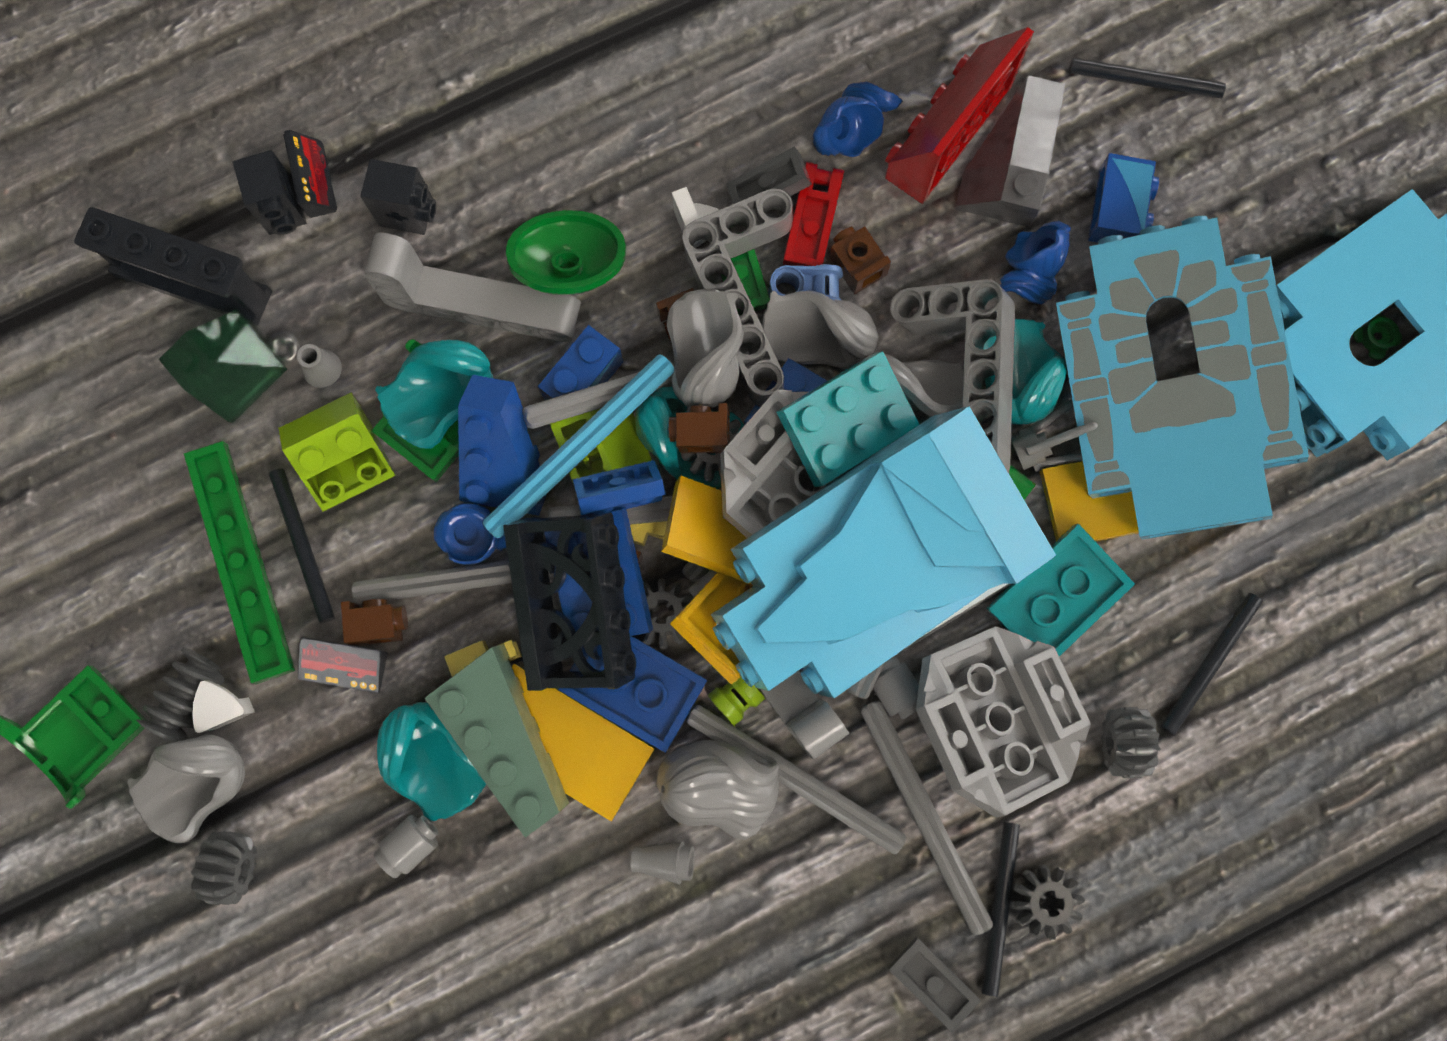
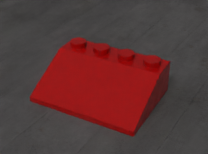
(956, 114)

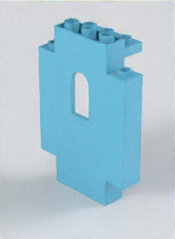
(1384, 261)

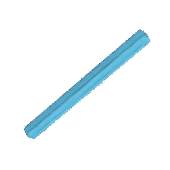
(579, 445)

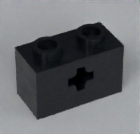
(269, 193)
(398, 197)

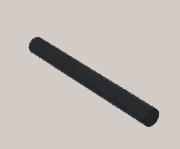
(1147, 78)
(301, 546)
(1211, 664)
(1000, 909)

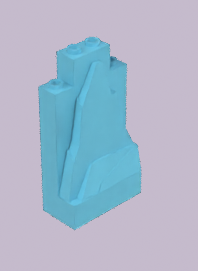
(879, 558)

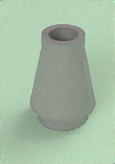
(319, 365)
(665, 861)

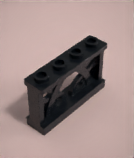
(173, 265)
(597, 575)

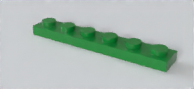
(239, 563)

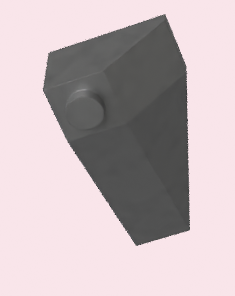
(1014, 161)

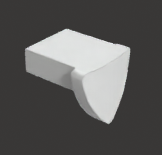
(687, 211)
(217, 707)

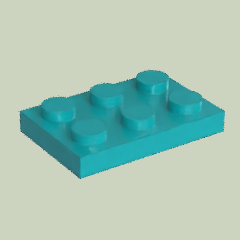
(848, 418)
(1064, 594)

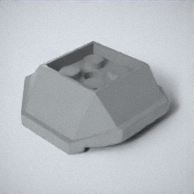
(763, 469)
(1032, 713)

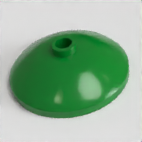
(566, 252)

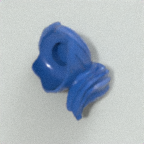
(854, 120)
(1037, 260)
(464, 536)

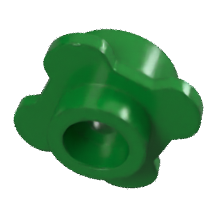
(1387, 331)

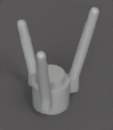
(1034, 448)

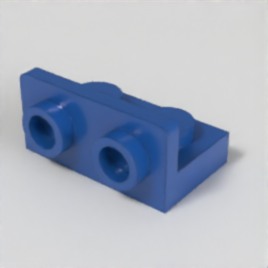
(619, 488)

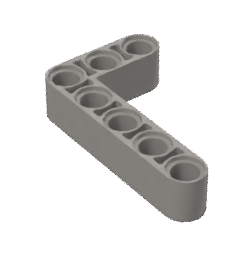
(717, 260)
(415, 288)
(978, 328)
(802, 712)

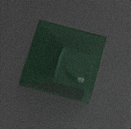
(224, 364)

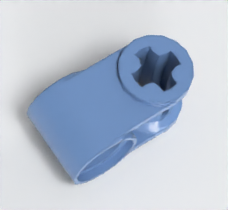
(808, 278)

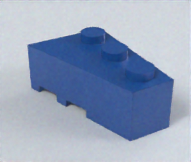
(493, 443)

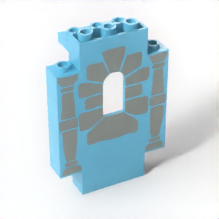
(1194, 441)

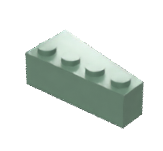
(501, 738)

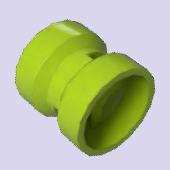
(730, 705)

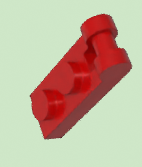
(813, 218)

